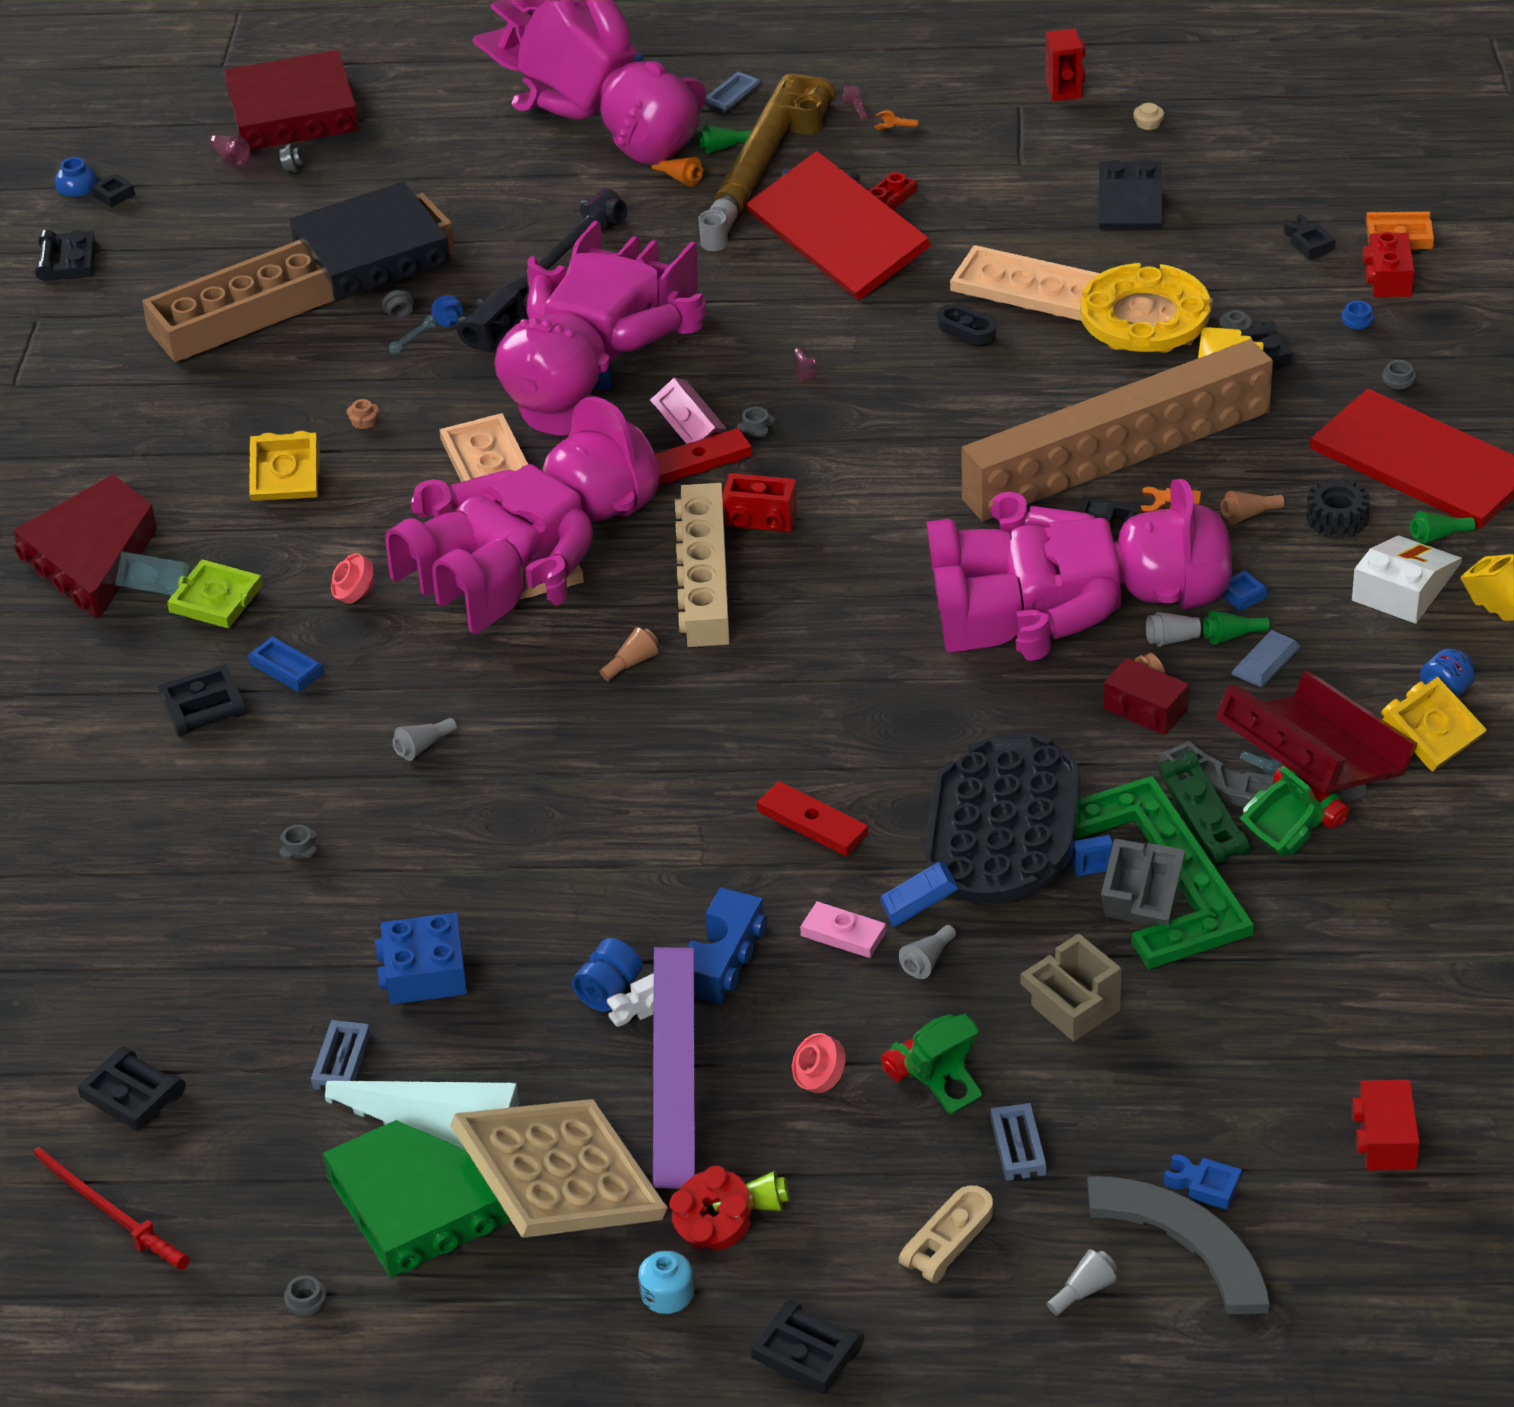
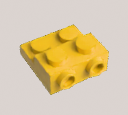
(284, 466)
(1434, 721)

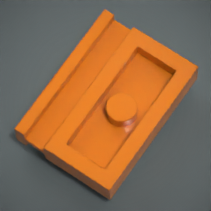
(1414, 223)

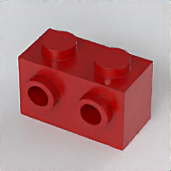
(1064, 64)
(1389, 264)
(759, 502)
(1387, 1125)

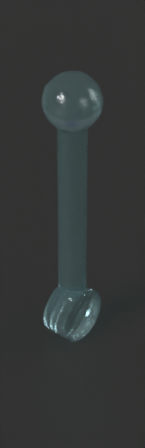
(395, 347)

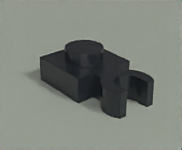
(1309, 240)

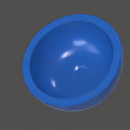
(75, 178)

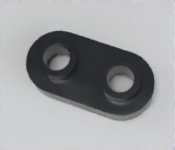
(967, 324)

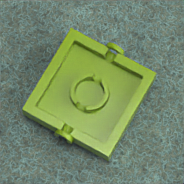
(214, 593)

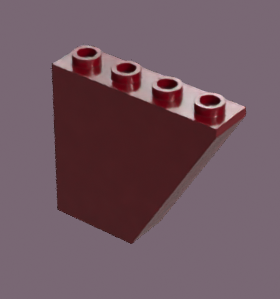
(83, 540)

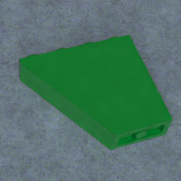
(412, 1194)

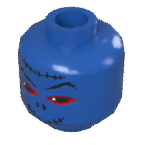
(1452, 668)

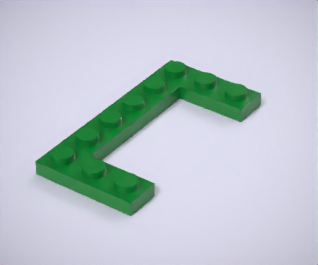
(1217, 912)

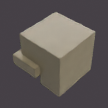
(1075, 987)

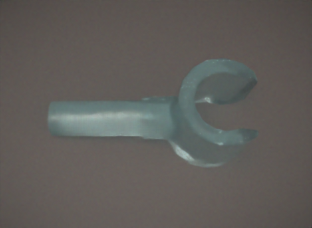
(1269, 766)

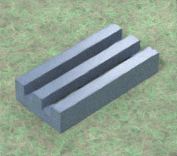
(319, 1074)
(1022, 1166)

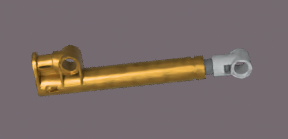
(792, 109)

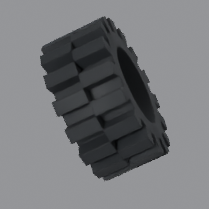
(1325, 517)

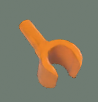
(891, 120)

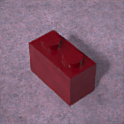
(1146, 696)

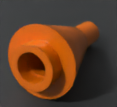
(685, 170)

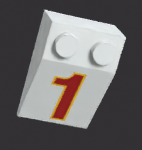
(1402, 577)

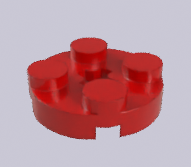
(697, 1194)

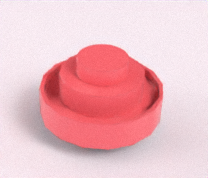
(352, 579)
(818, 1063)

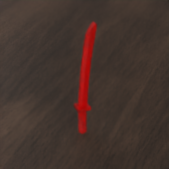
(142, 1234)

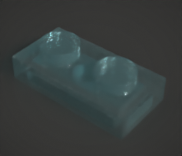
(150, 573)

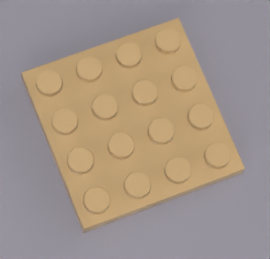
(558, 1167)

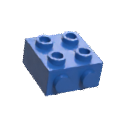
(421, 958)

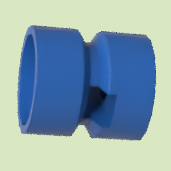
(607, 973)

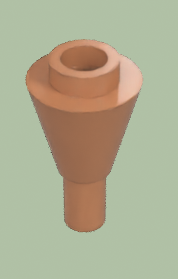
(1242, 506)
(636, 649)

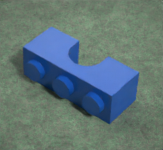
(734, 924)

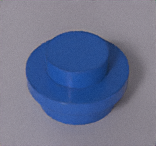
(1357, 315)

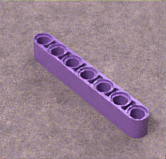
(673, 1067)

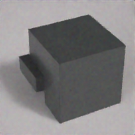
(1142, 882)

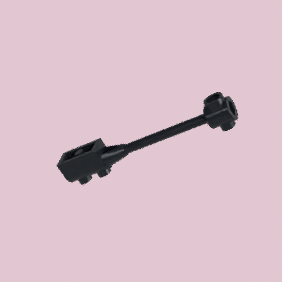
(505, 306)

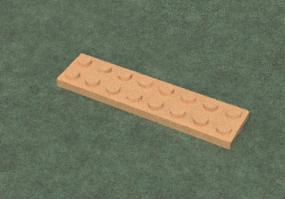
(1046, 287)
(486, 448)

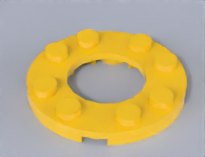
(1170, 282)

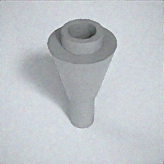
(413, 740)
(921, 956)
(1090, 1276)

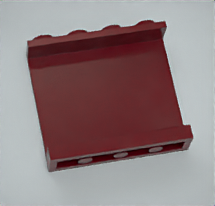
(292, 99)
(1319, 734)

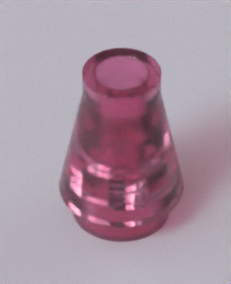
(231, 148)

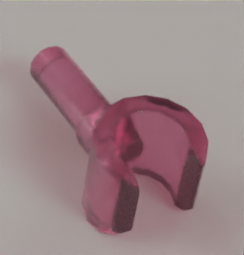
(852, 96)
(804, 367)

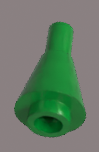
(719, 138)
(1430, 527)
(1225, 626)

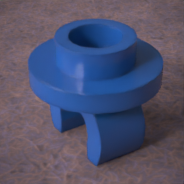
(446, 310)

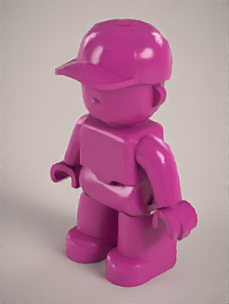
(589, 63)
(590, 317)
(525, 522)
(1064, 572)

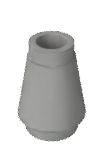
(1171, 628)

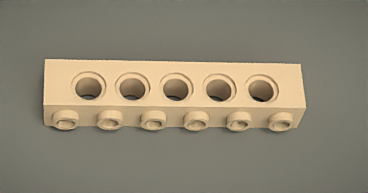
(704, 565)

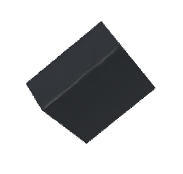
(113, 190)

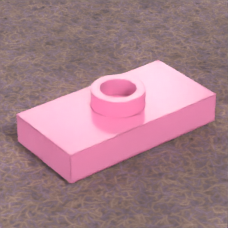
(843, 929)

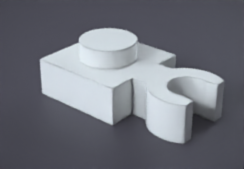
(637, 1002)

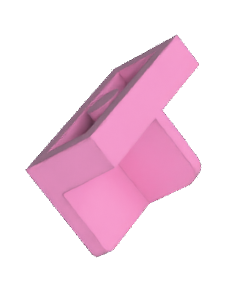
(686, 411)

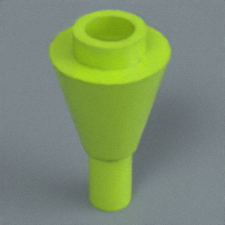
(768, 1192)

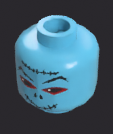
(666, 1282)

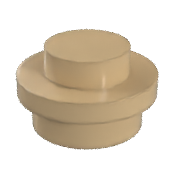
(1148, 116)

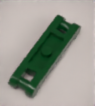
(1203, 808)

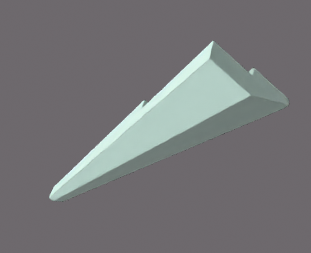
(422, 1104)

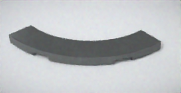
(1237, 787)
(1191, 1226)

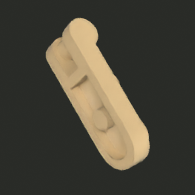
(948, 1232)

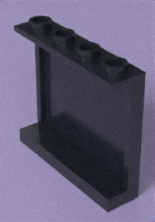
(372, 240)

